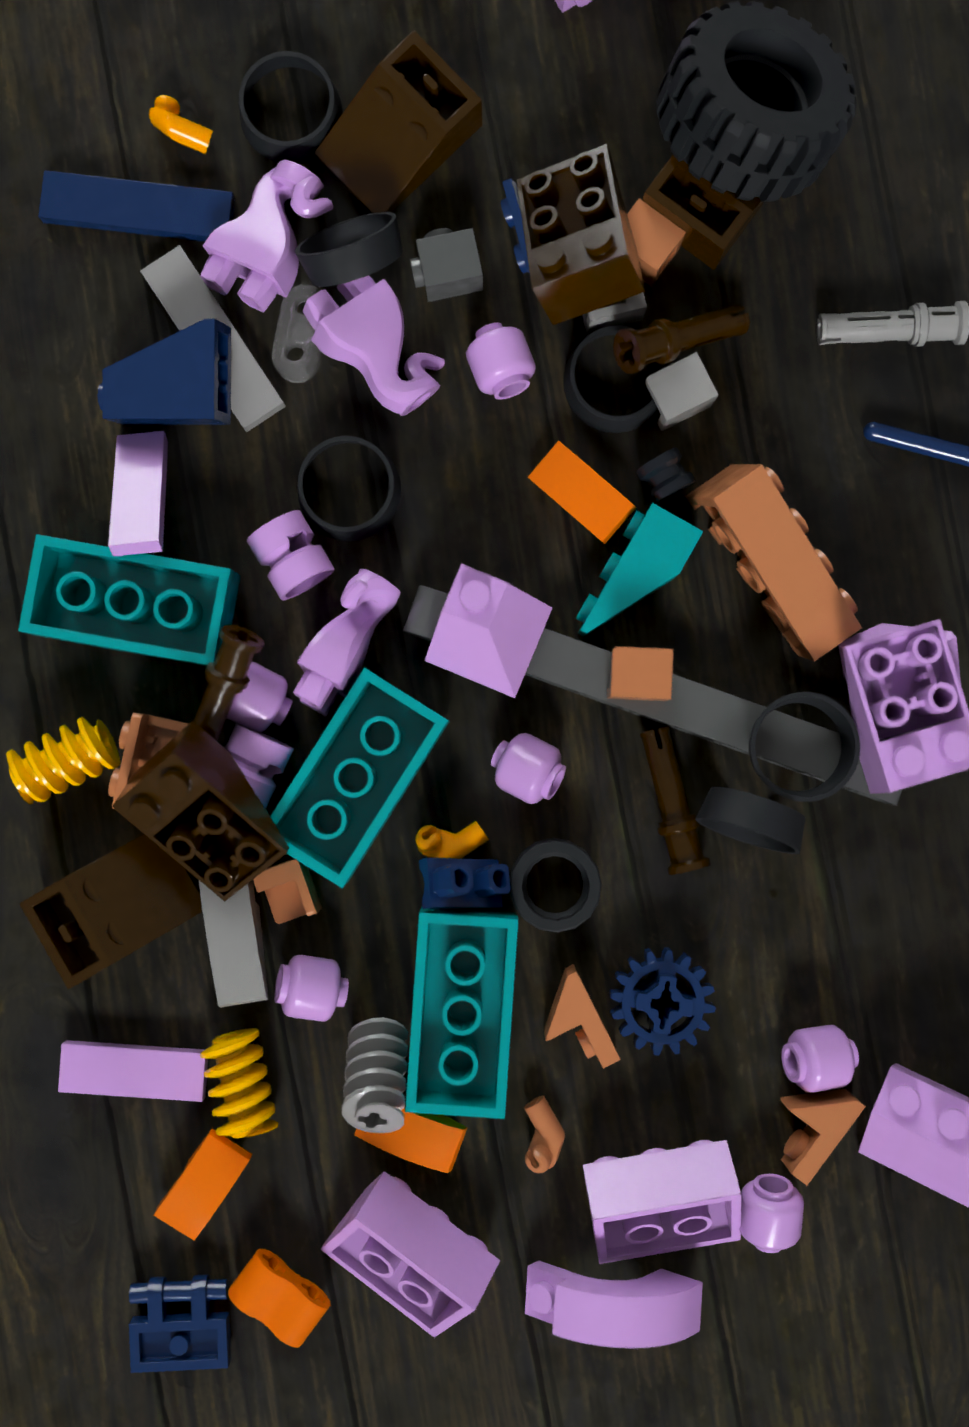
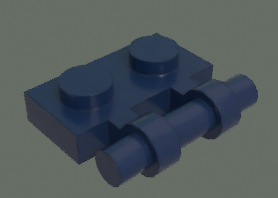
(179, 1340)

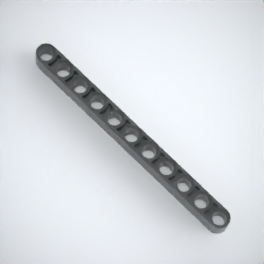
(692, 705)

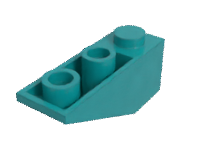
(652, 558)

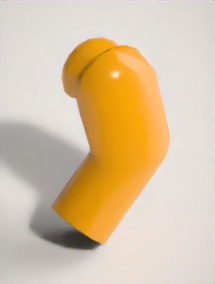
(181, 130)
(443, 844)

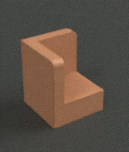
(655, 239)
(641, 674)
(289, 890)

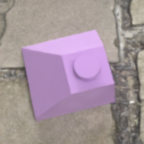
(487, 631)

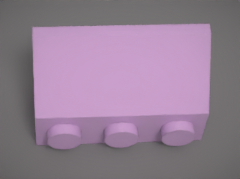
(921, 1132)
(663, 1200)
(412, 1255)

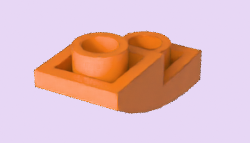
(582, 492)
(423, 1140)
(203, 1184)

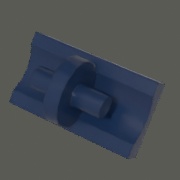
(463, 883)

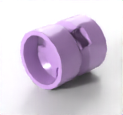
(290, 554)
(258, 759)

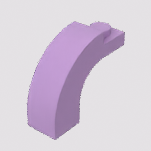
(615, 1312)

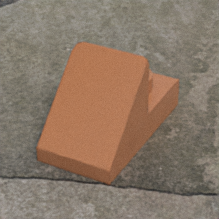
(574, 1008)
(827, 1120)

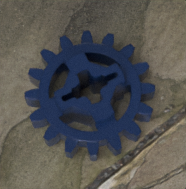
(683, 1004)

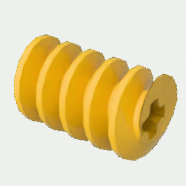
(62, 761)
(240, 1084)

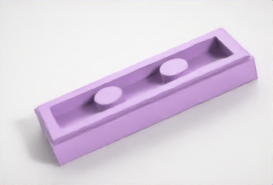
(138, 494)
(132, 1071)

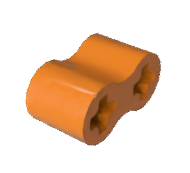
(279, 1298)

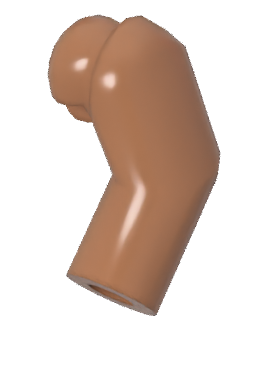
(547, 1138)

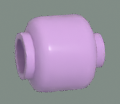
(500, 361)
(261, 700)
(528, 768)
(310, 988)
(820, 1058)
(771, 1213)

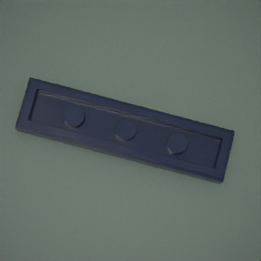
(133, 206)

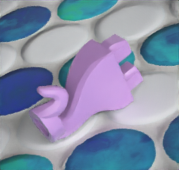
(261, 240)
(370, 338)
(338, 650)

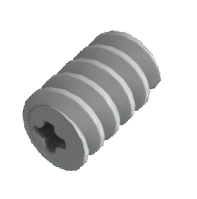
(375, 1075)

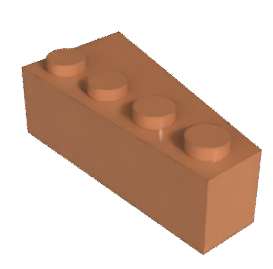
(778, 557)

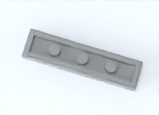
(190, 301)

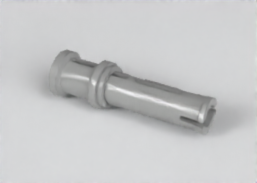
(913, 325)

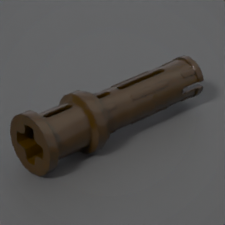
(665, 340)
(227, 676)
(678, 824)

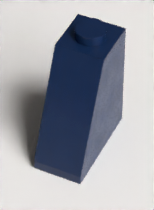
(173, 380)

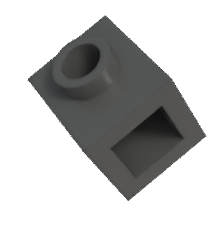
(447, 264)

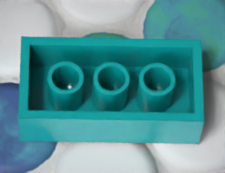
(127, 601)
(355, 777)
(462, 1012)

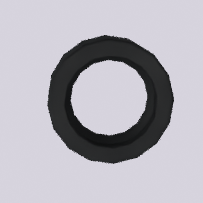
(576, 914)

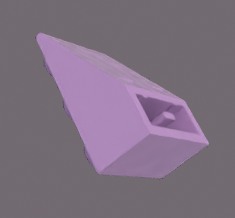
(907, 708)

